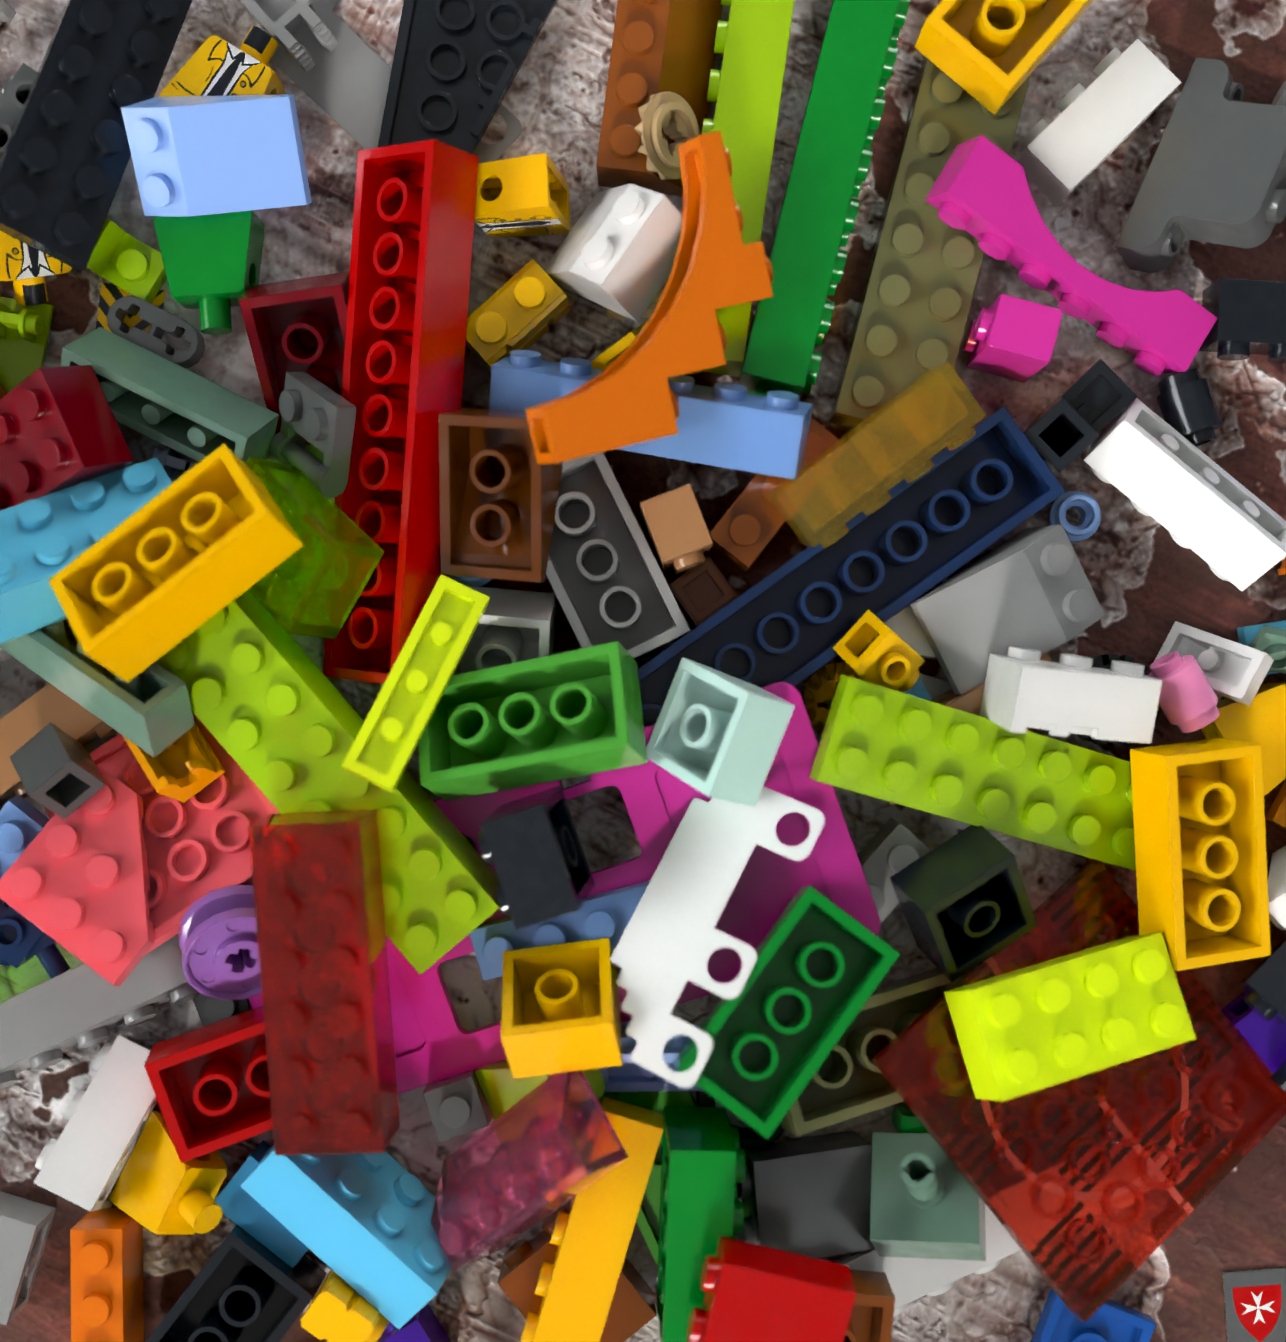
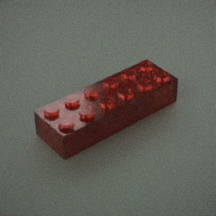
(325, 981)

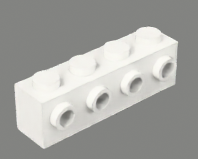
(1189, 495)

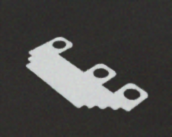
(677, 919)

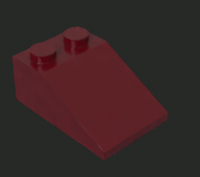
(297, 329)

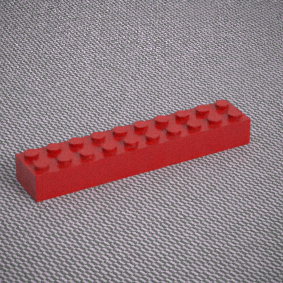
(401, 373)

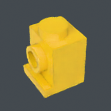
(886, 660)

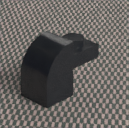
(1079, 415)

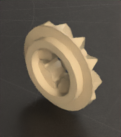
(678, 121)

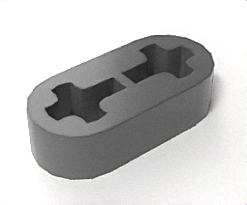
(161, 322)

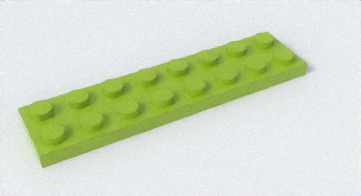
(977, 772)

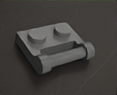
(325, 420)

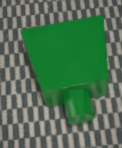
(211, 262)

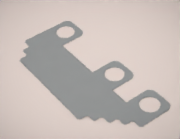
(354, 83)

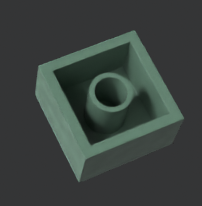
(922, 1202)

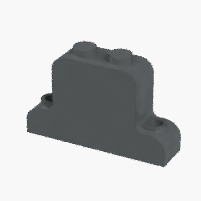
(1212, 174)

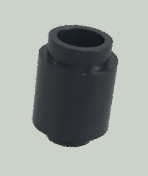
(1189, 406)

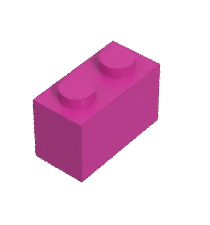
(1012, 338)

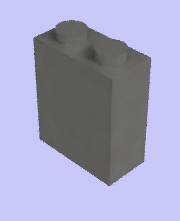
(809, 1195)

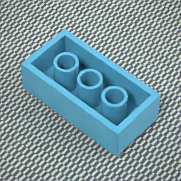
(56, 529)
(361, 1220)

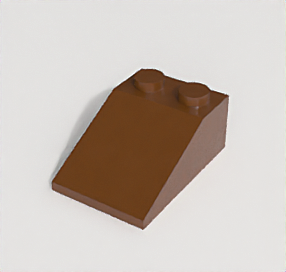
(494, 497)

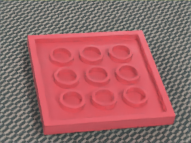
(191, 843)

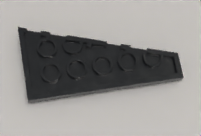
(456, 67)

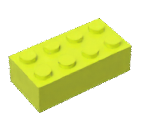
(1069, 1016)

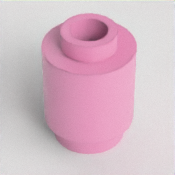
(1185, 692)

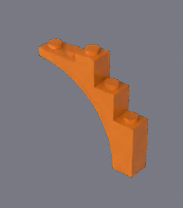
(682, 336)

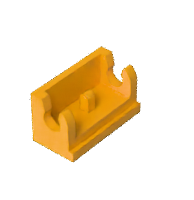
(181, 767)

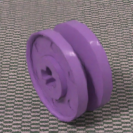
(222, 944)

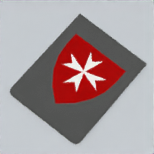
(1255, 1305)

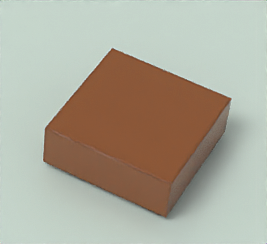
(702, 591)

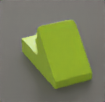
(127, 262)

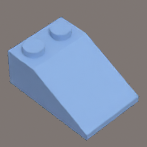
(216, 154)

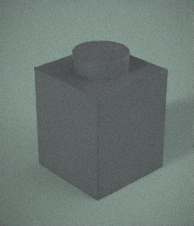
(57, 771)
(457, 1106)

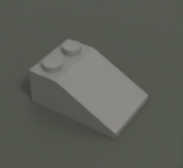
(1016, 596)

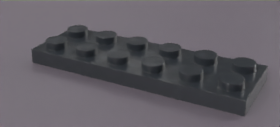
(72, 130)

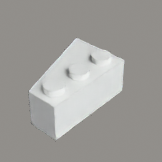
(1070, 696)

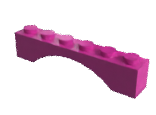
(992, 201)

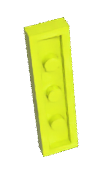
(416, 683)

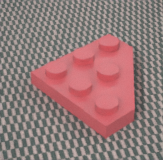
(89, 882)

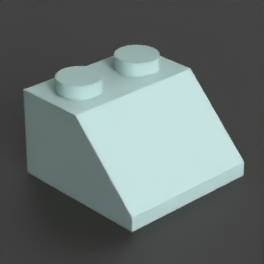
(718, 733)

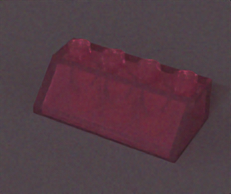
(523, 1168)

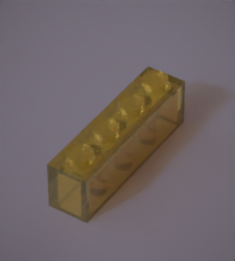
(877, 455)

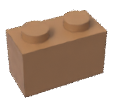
(676, 529)

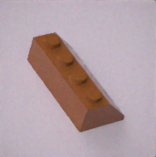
(653, 51)

